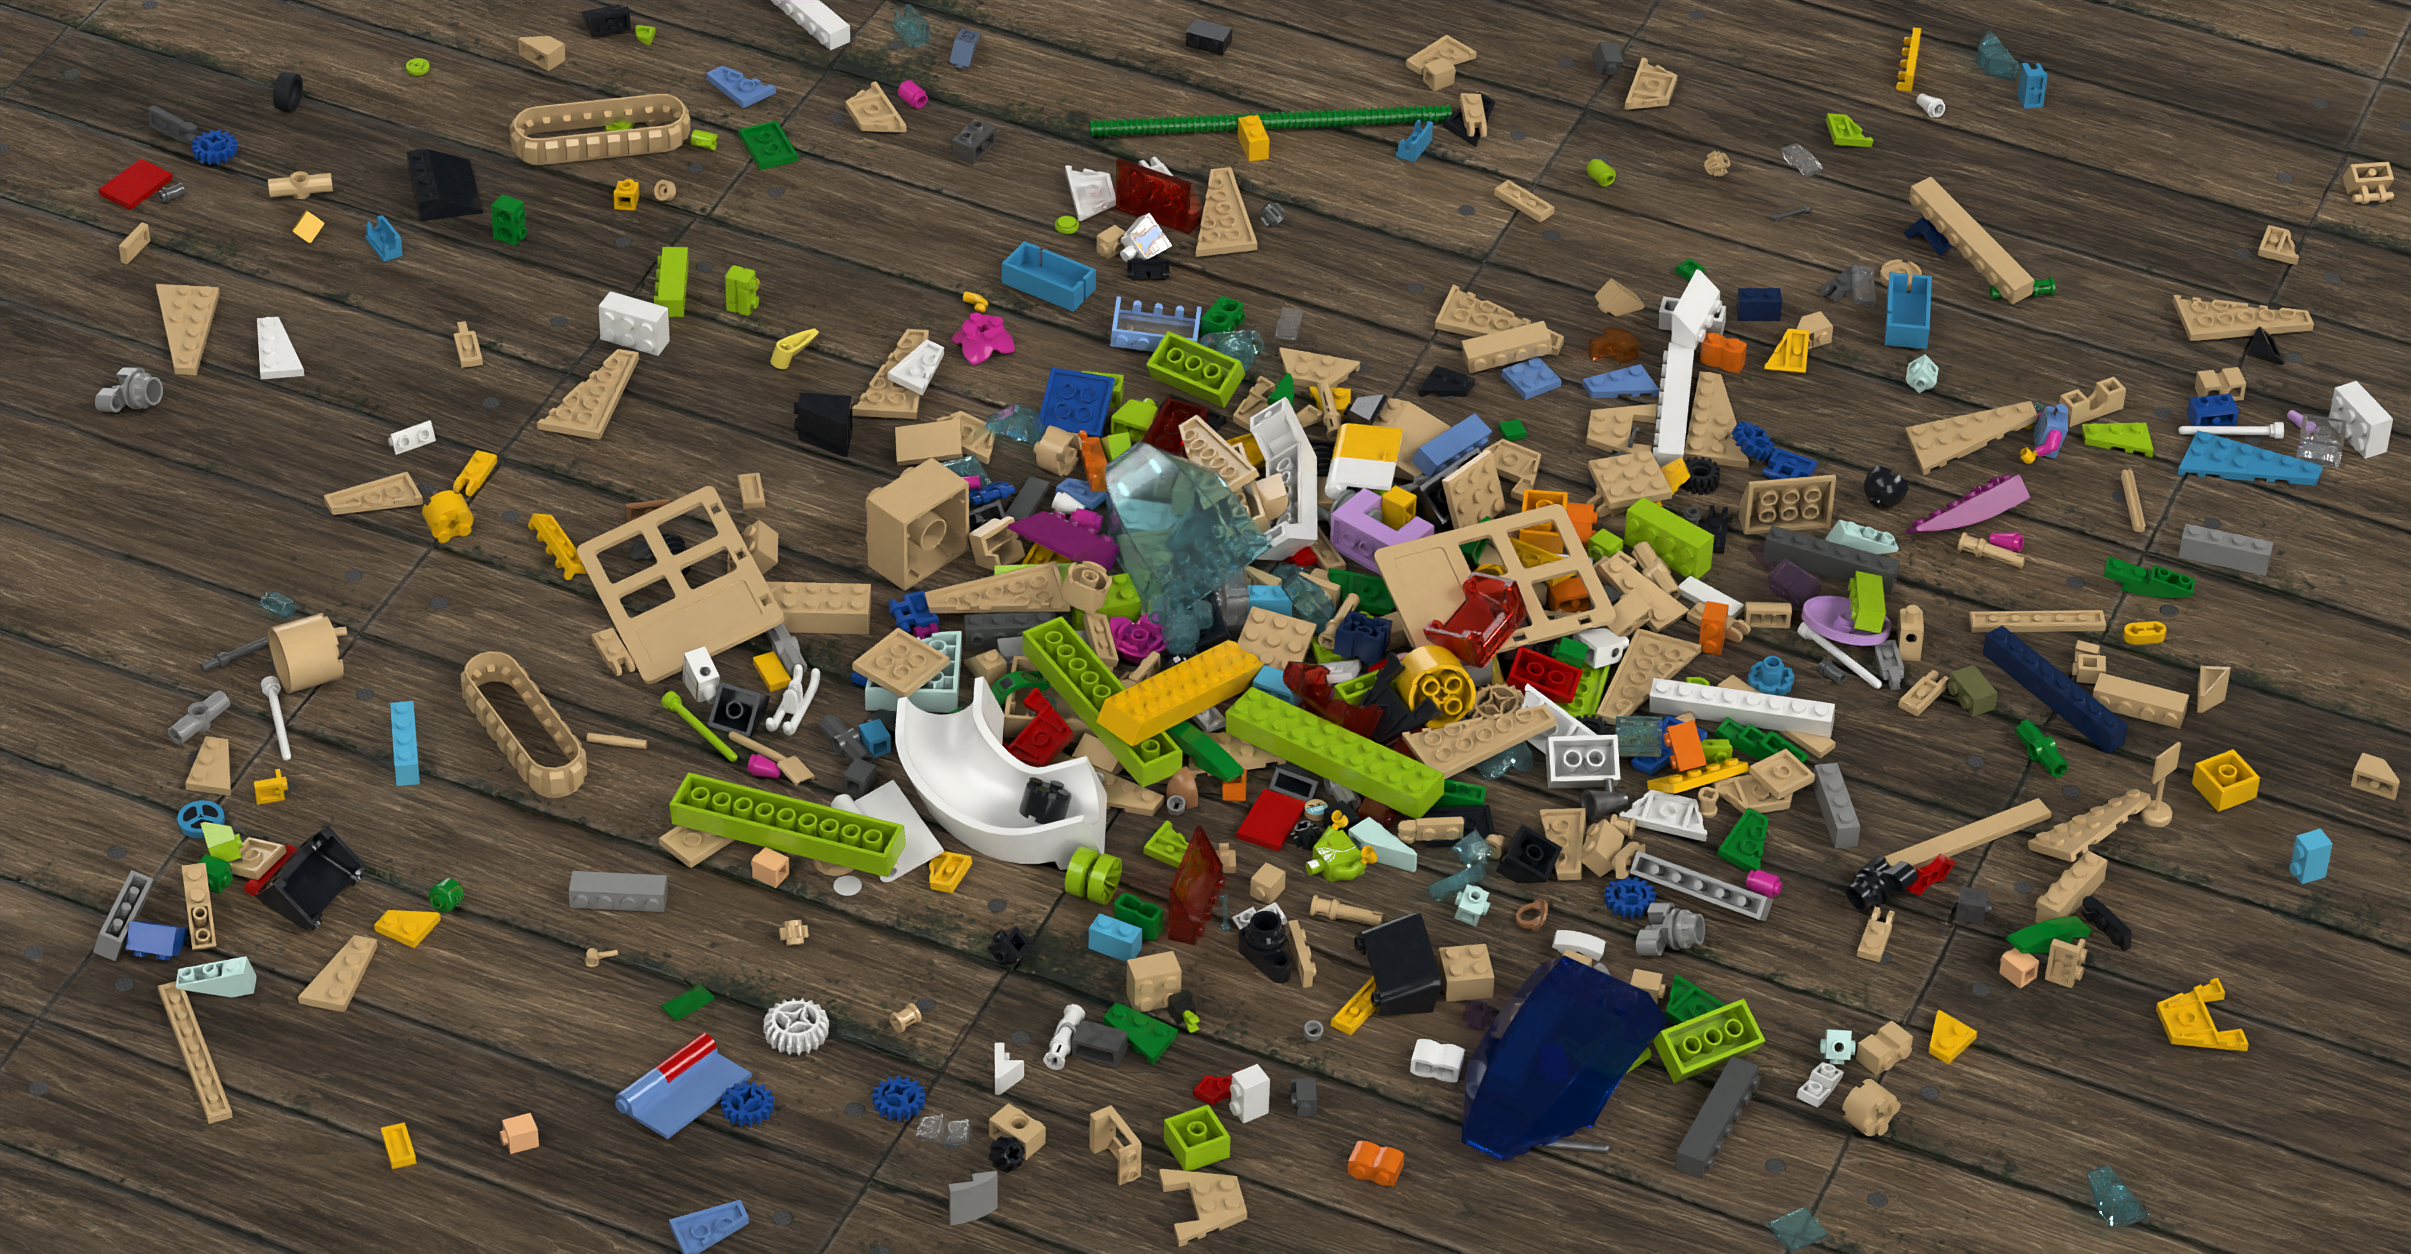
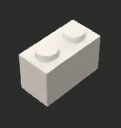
(1250, 1093)

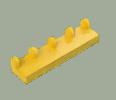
(1909, 64)
(557, 544)

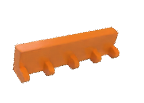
(1093, 461)

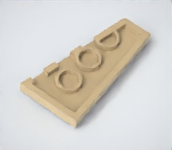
(375, 495)
(1626, 579)

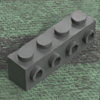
(985, 629)

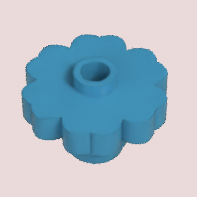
(1771, 677)

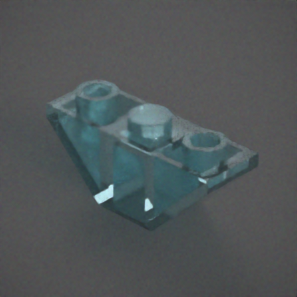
(1996, 59)
(1018, 423)
(1310, 601)
(2114, 1198)

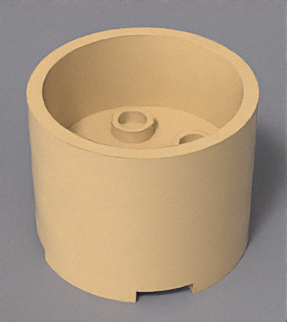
(305, 653)

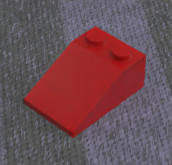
(1547, 675)

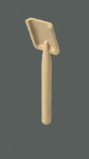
(791, 766)

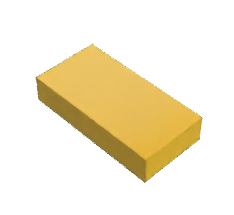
(771, 671)
(398, 1145)

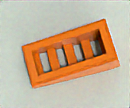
(1235, 789)

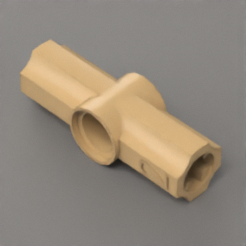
(300, 185)
(1655, 569)

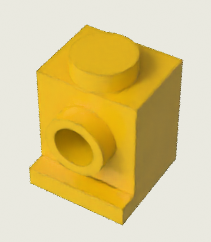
(626, 189)

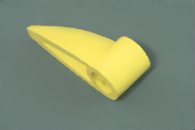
(790, 346)

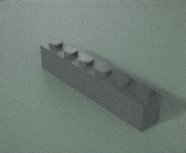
(1828, 557)
(1717, 1117)

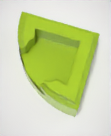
(645, 33)

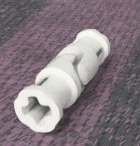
(1062, 1040)

